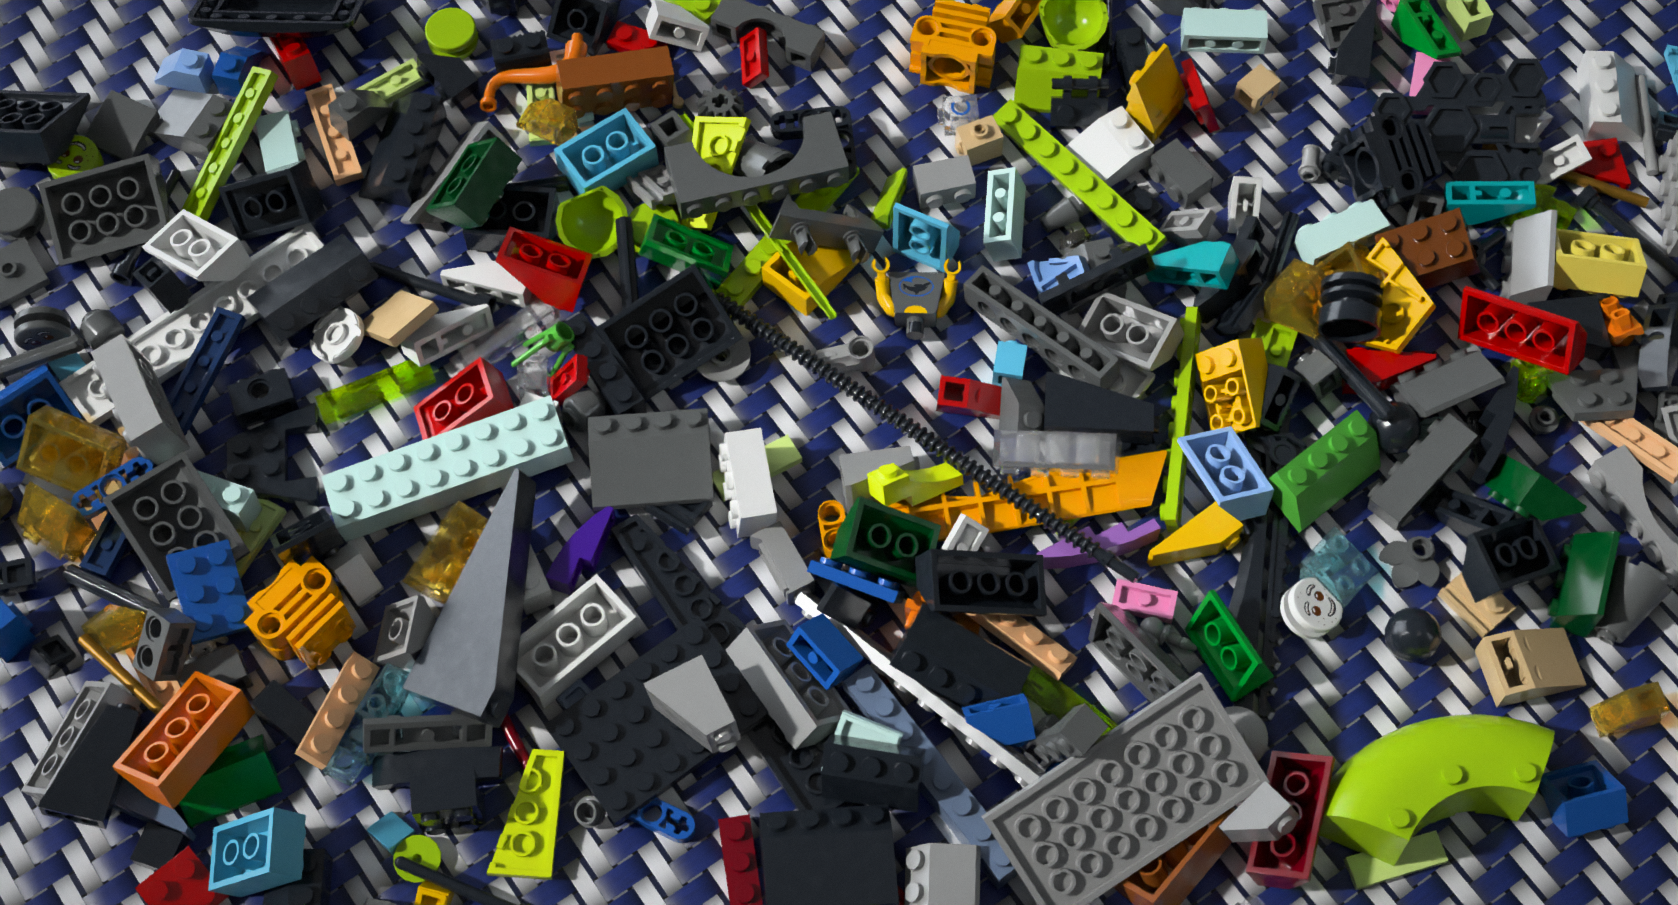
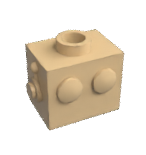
(979, 140)

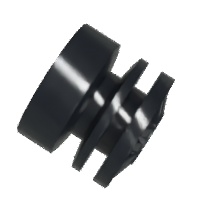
(1351, 307)

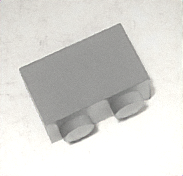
(944, 182)

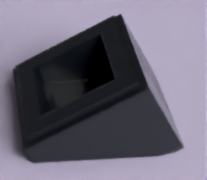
(51, 656)

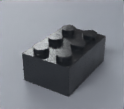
(520, 207)

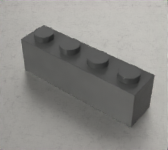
(1421, 471)

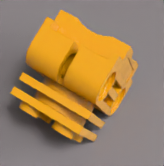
(954, 46)
(300, 614)

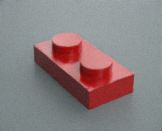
(629, 38)
(754, 57)
(569, 378)

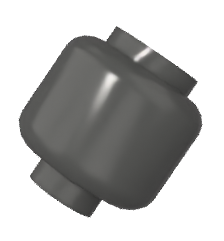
(100, 327)
(581, 406)

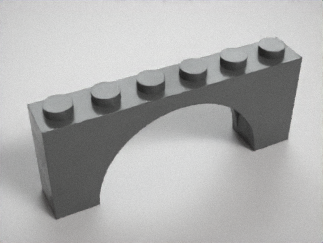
(706, 190)

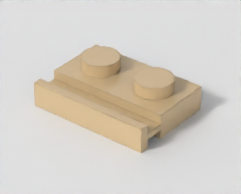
(1481, 615)

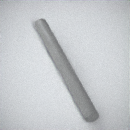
(1646, 126)

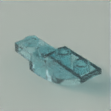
(382, 699)

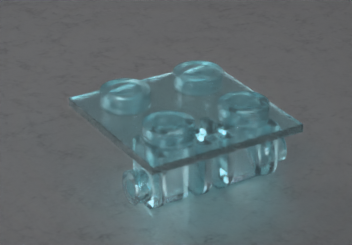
(1338, 566)

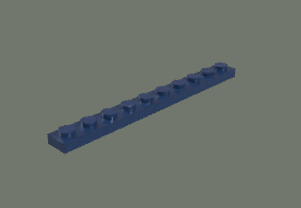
(186, 402)

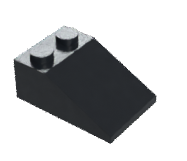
(272, 201)
(307, 538)

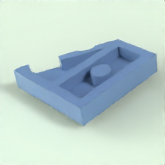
(1046, 271)

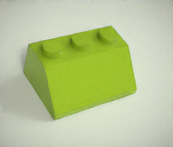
(1040, 64)

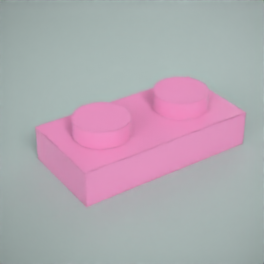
(1145, 600)

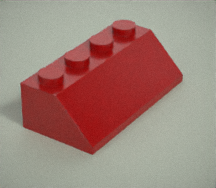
(1521, 331)

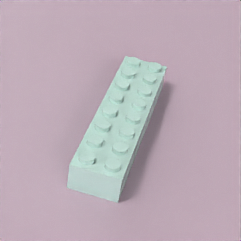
(446, 468)

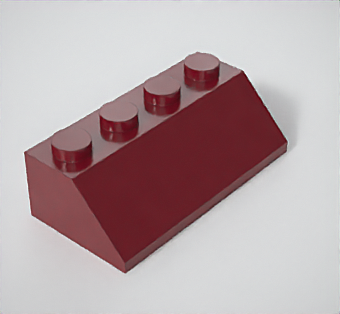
(1305, 785)

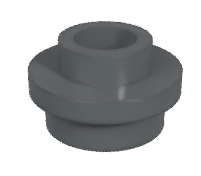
(1540, 426)
(582, 812)

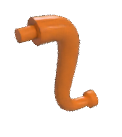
(541, 75)

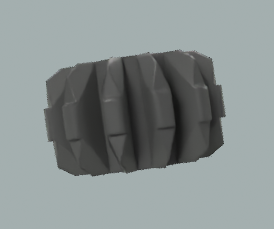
(720, 103)

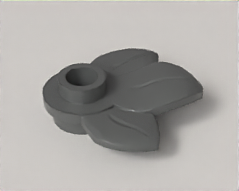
(1409, 566)

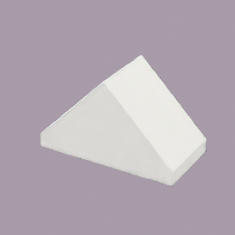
(1243, 200)
(354, 574)

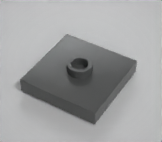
(19, 272)

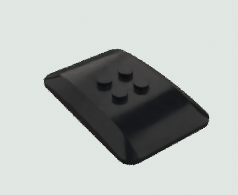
(276, 17)

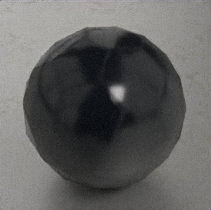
(1400, 432)
(1413, 634)

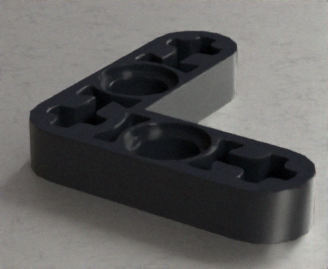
(844, 128)

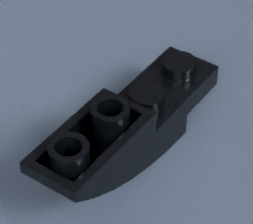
(1214, 301)
(1659, 345)

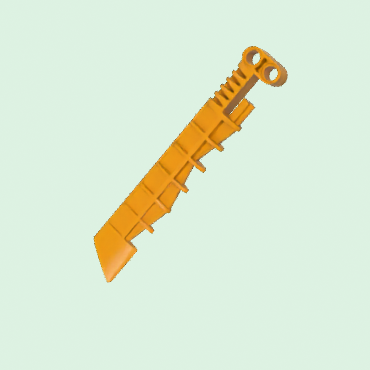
(1066, 497)

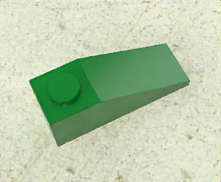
(1423, 29)

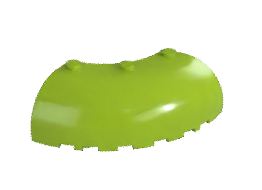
(1432, 774)

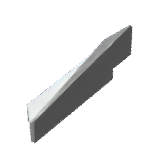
(417, 212)

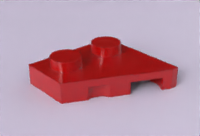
(1606, 162)

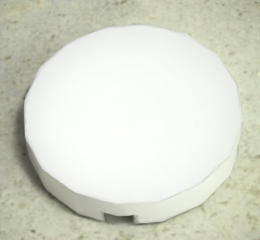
(337, 335)

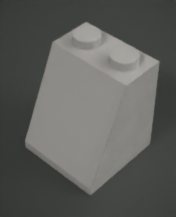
(695, 704)

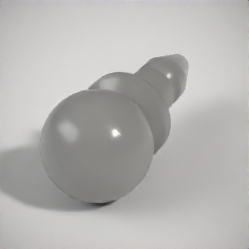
(1161, 633)

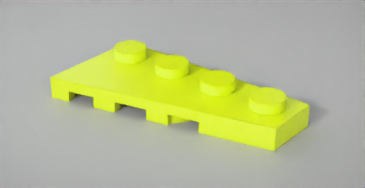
(719, 145)
(530, 832)

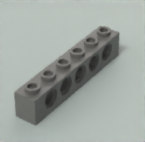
(1040, 329)

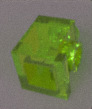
(1531, 381)

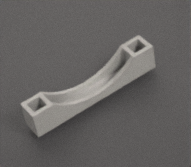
(1621, 482)

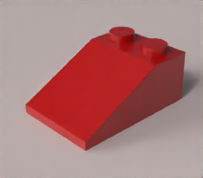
(545, 267)
(464, 399)

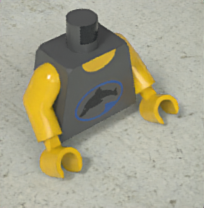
(915, 297)

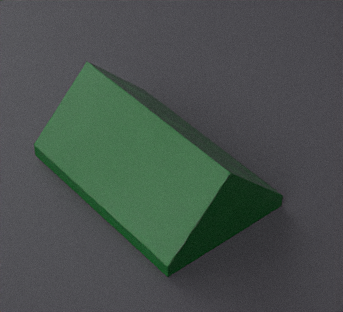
(682, 246)
(1226, 648)
(234, 780)

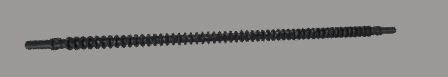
(1094, 550)

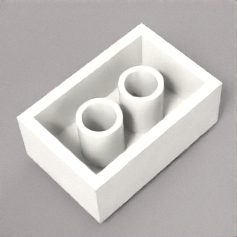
(747, 481)

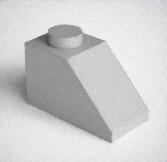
(1260, 817)

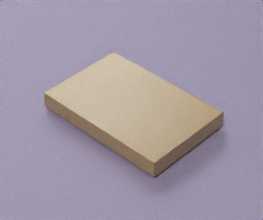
(398, 318)

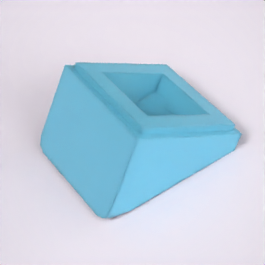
(67, 365)
(390, 831)

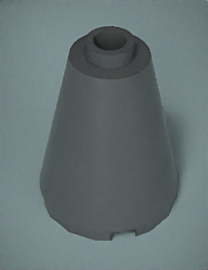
(760, 159)
(1630, 598)

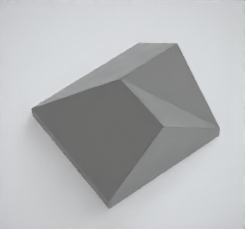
(403, 632)

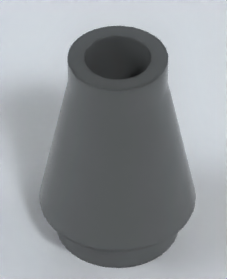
(1062, 214)

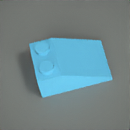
(923, 237)

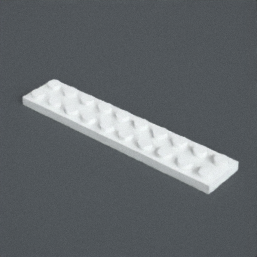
(174, 336)

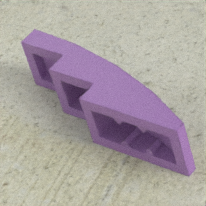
(1115, 539)

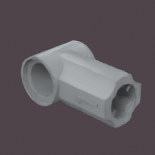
(845, 357)

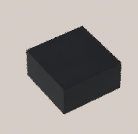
(157, 846)

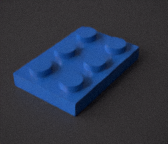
(857, 579)
(209, 590)

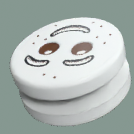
(1310, 609)

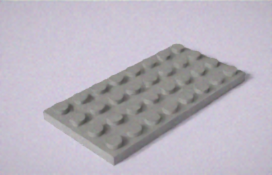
(1126, 797)

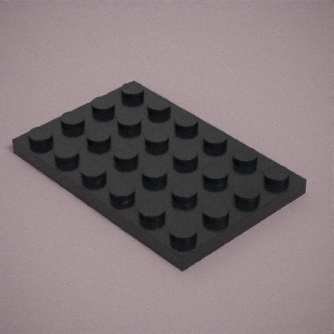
(631, 749)

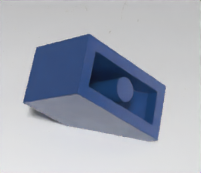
(234, 68)
(1003, 719)

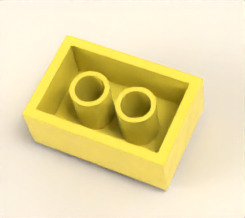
(1598, 263)

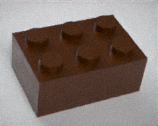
(1435, 248)

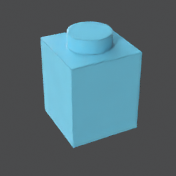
(1009, 361)

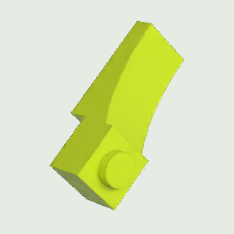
(893, 484)

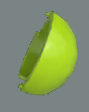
(1073, 22)
(589, 221)

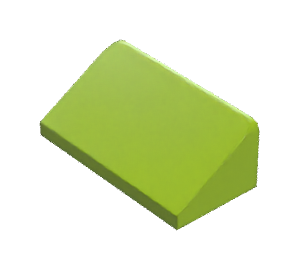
(890, 194)

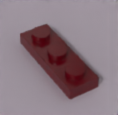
(740, 860)

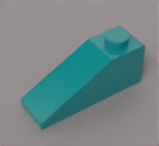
(1488, 199)
(1196, 265)

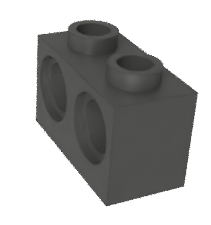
(164, 644)

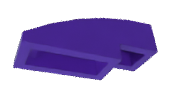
(581, 552)

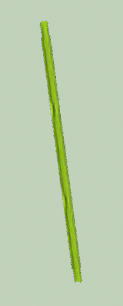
(784, 251)

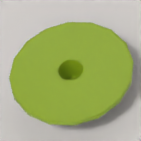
(421, 850)

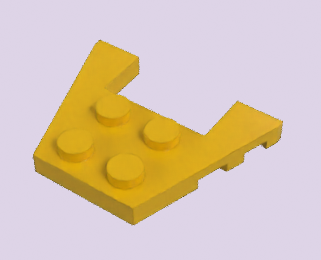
(1404, 301)

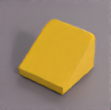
(433, 895)

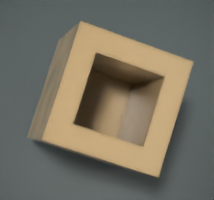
(1257, 89)

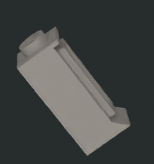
(783, 561)

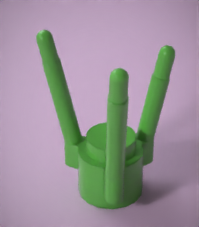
(555, 339)

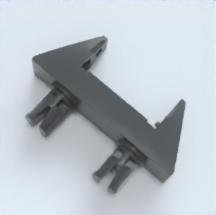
(812, 228)

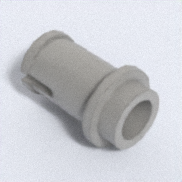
(1309, 168)

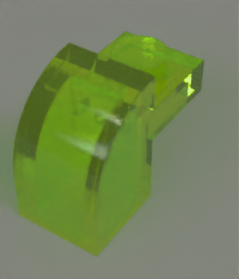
(1545, 202)

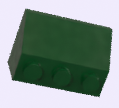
(475, 183)
(1529, 491)
(883, 541)
(1583, 582)

